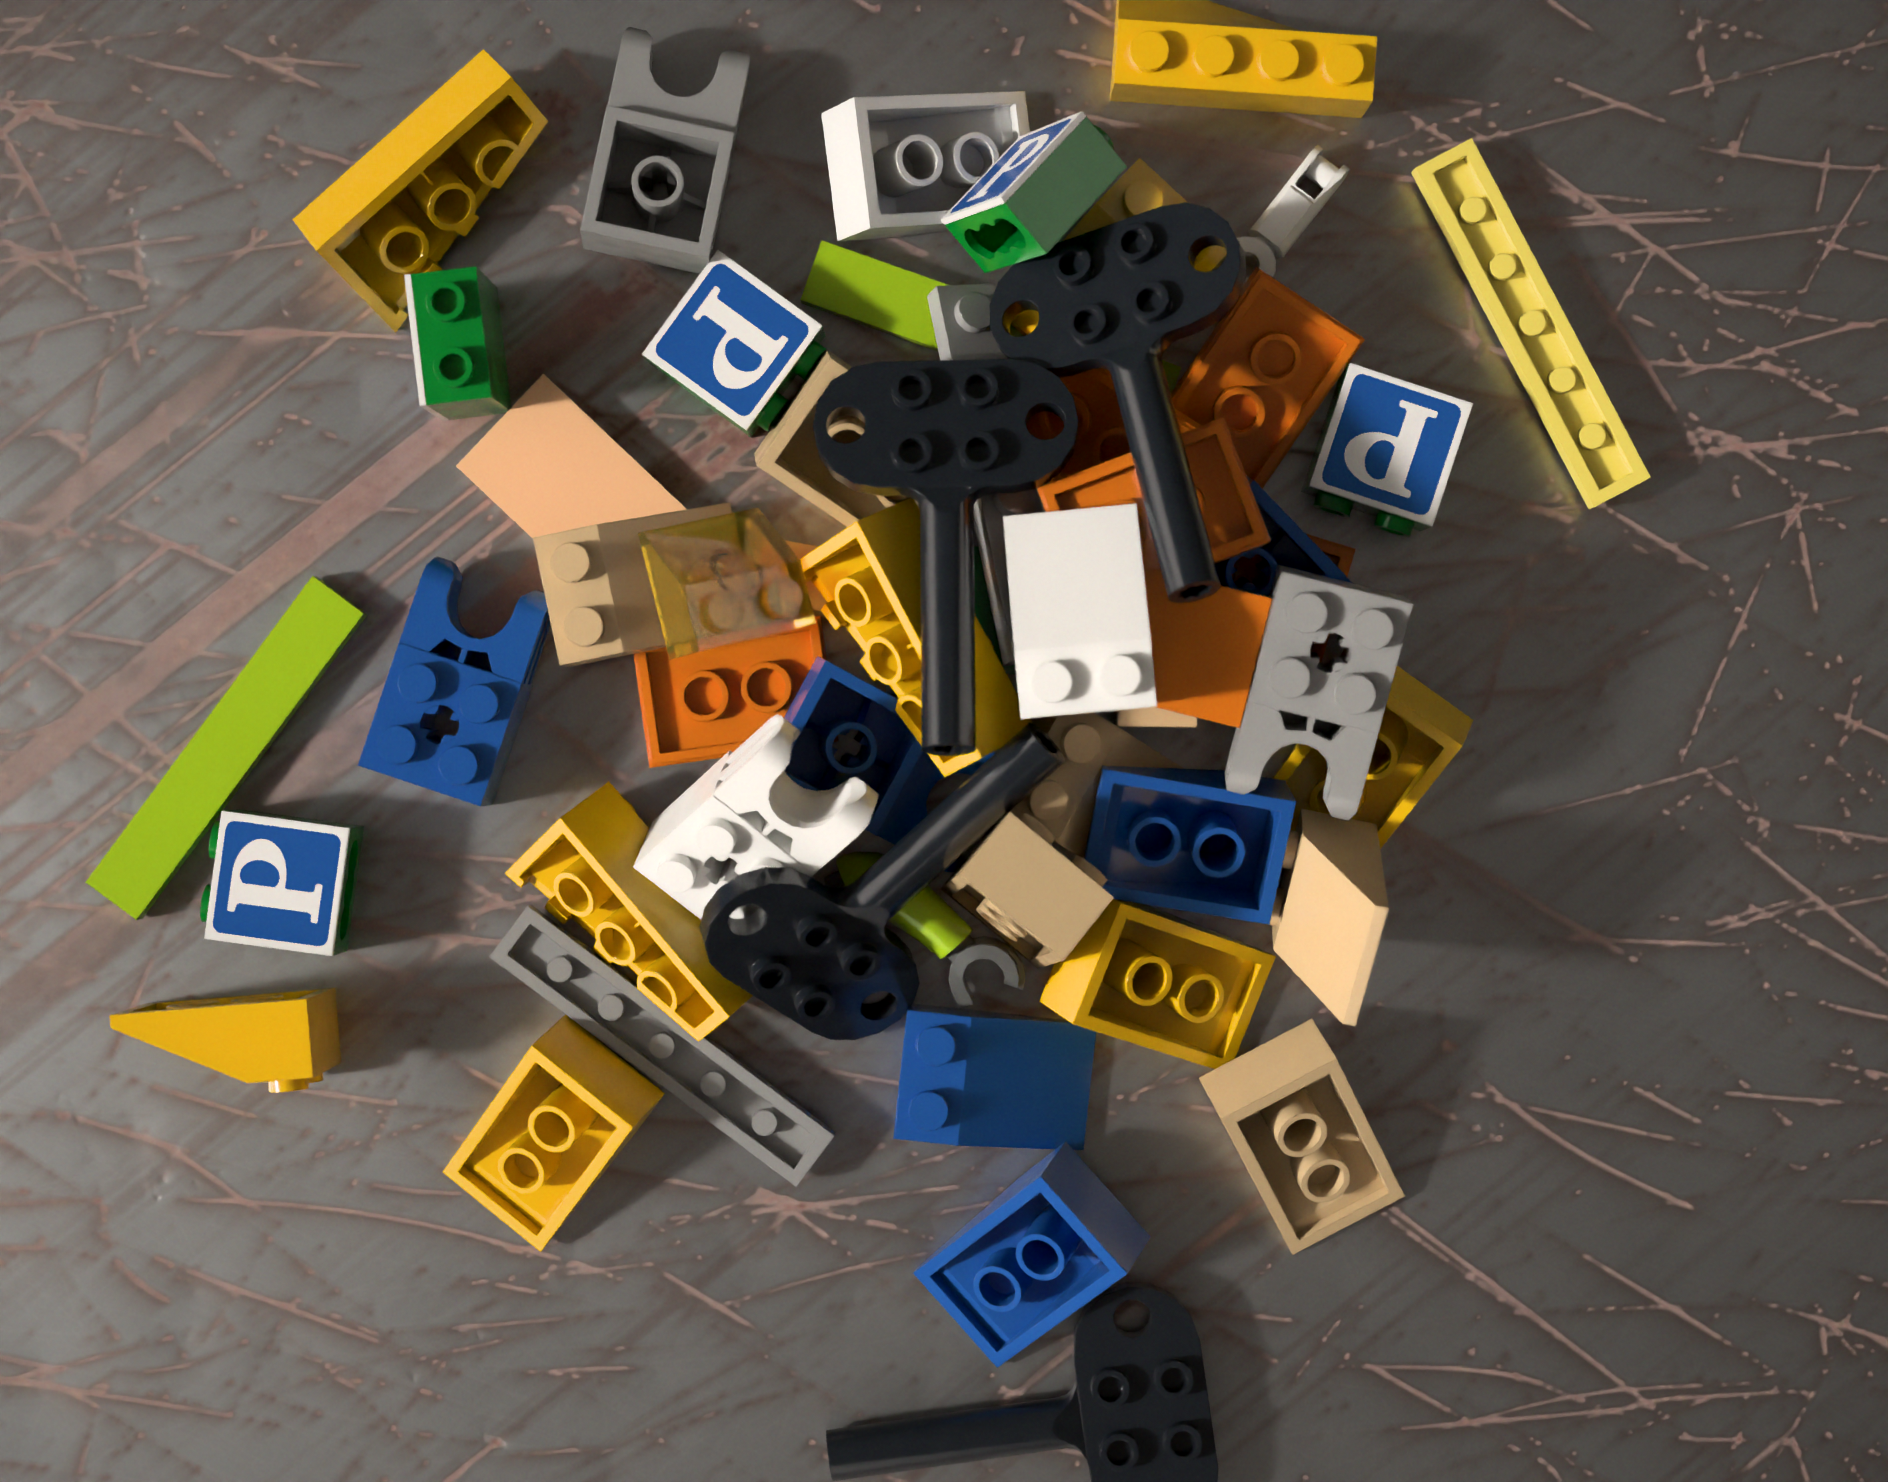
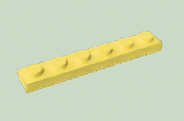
(1530, 324)

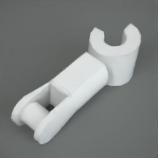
(1290, 212)

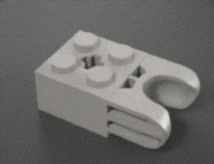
(667, 141)
(1316, 703)

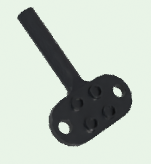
(1117, 306)
(946, 440)
(827, 948)
(1132, 1411)

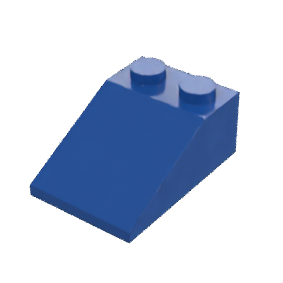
(1190, 842)
(993, 1079)
(1034, 1255)

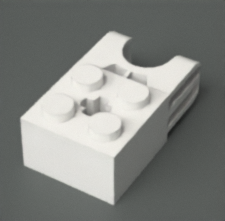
(748, 819)

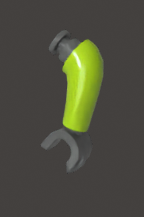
(939, 930)

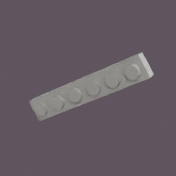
(963, 333)
(643, 1034)

